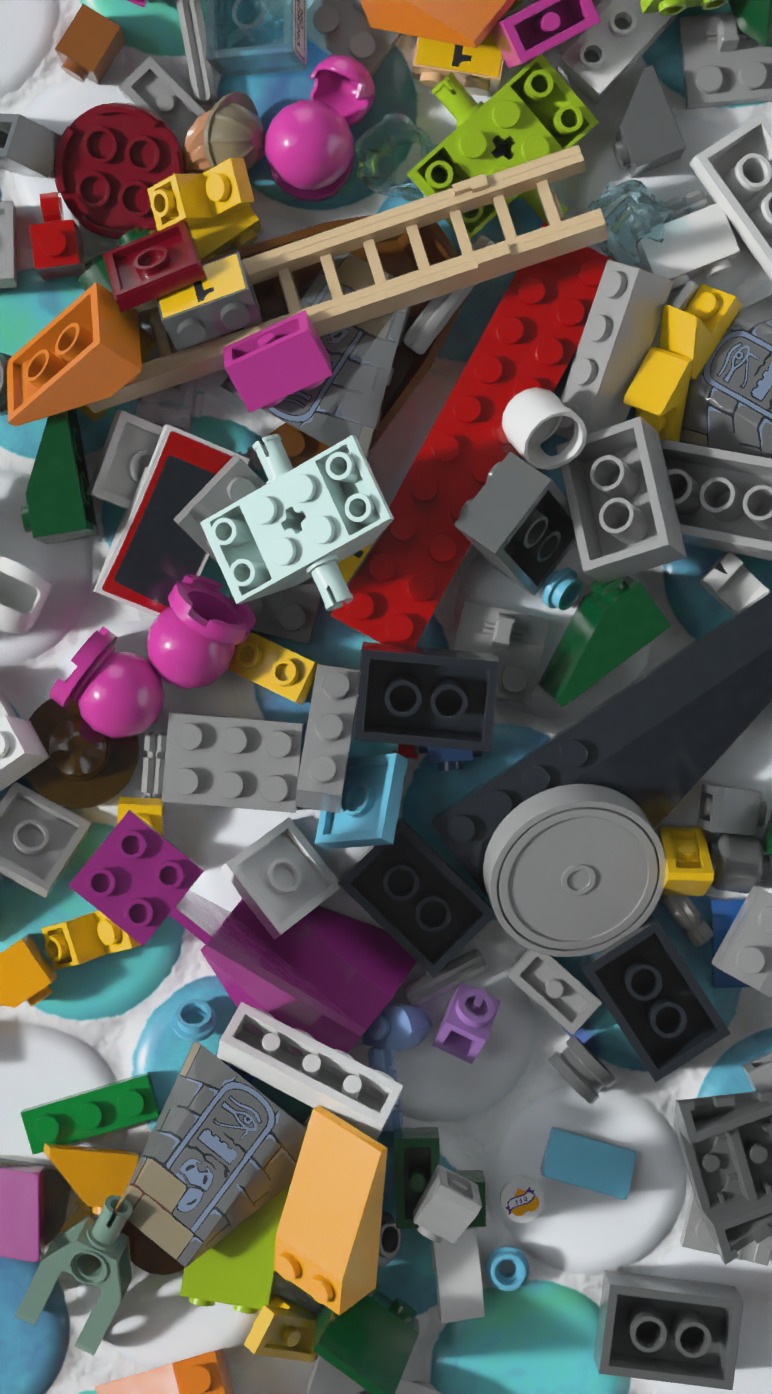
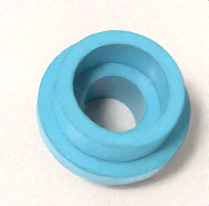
(561, 589)
(194, 1011)
(509, 1281)

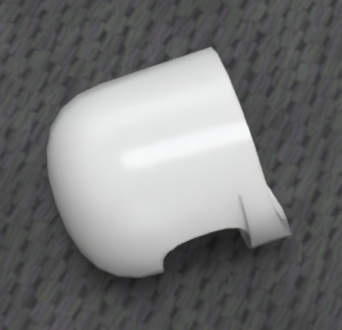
(533, 419)
(21, 596)

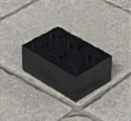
(426, 696)
(417, 898)
(654, 999)

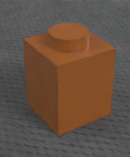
(89, 45)

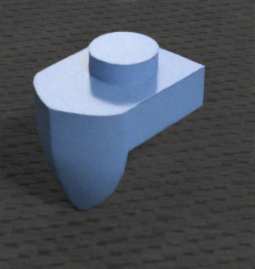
(398, 1028)

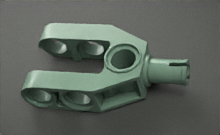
(95, 1256)

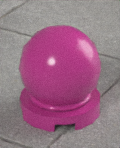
(309, 150)
(197, 633)
(114, 690)

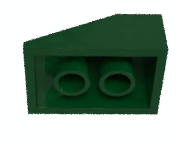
(58, 485)
(603, 633)
(368, 1340)

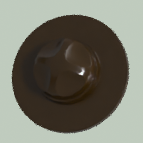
(83, 763)

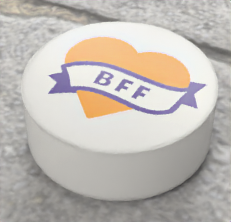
(522, 1199)

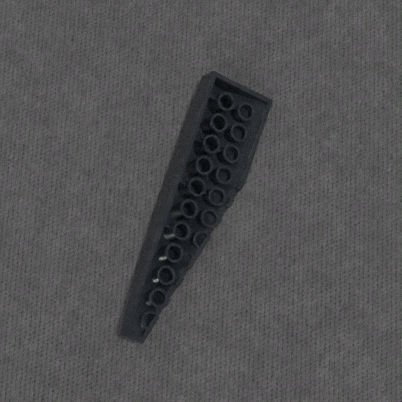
(642, 741)

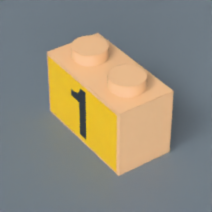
(474, 68)

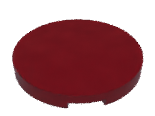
(109, 164)

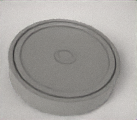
(574, 870)

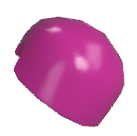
(344, 86)

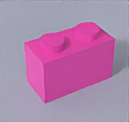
(542, 28)
(277, 362)

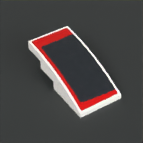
(149, 546)

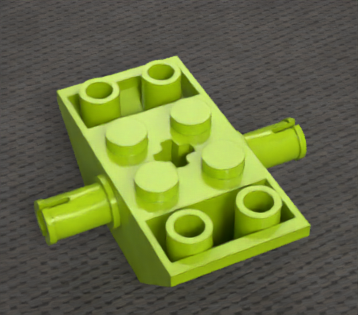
(528, 115)

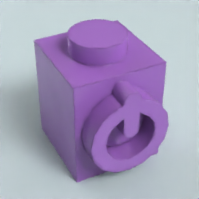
(466, 1022)

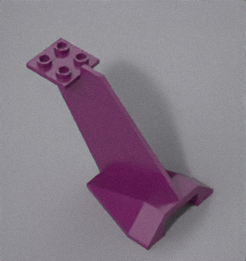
(317, 976)

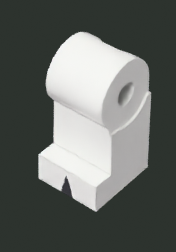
(732, 583)

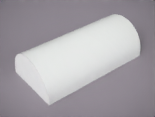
(740, 181)

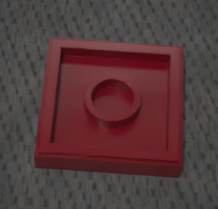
(153, 266)

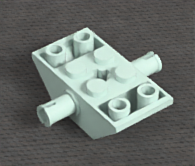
(269, 544)

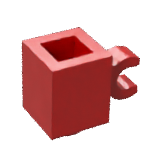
(56, 242)

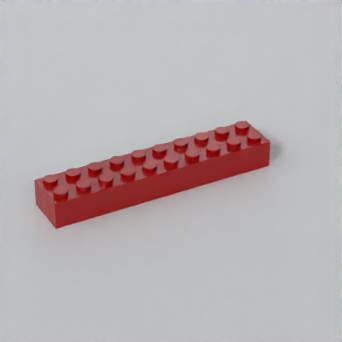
(520, 350)

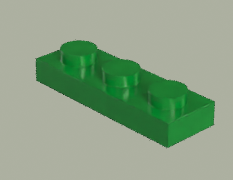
(91, 1112)

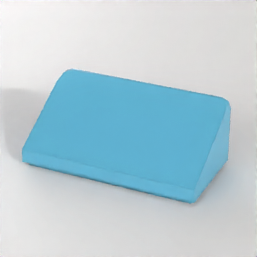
(588, 1163)

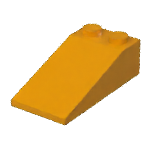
(333, 1214)

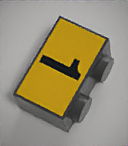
(212, 305)

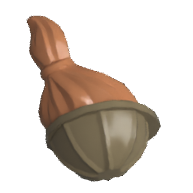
(224, 133)

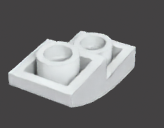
(458, 1278)

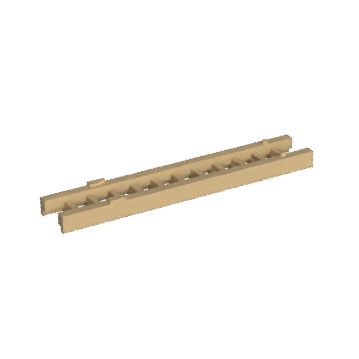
(397, 293)

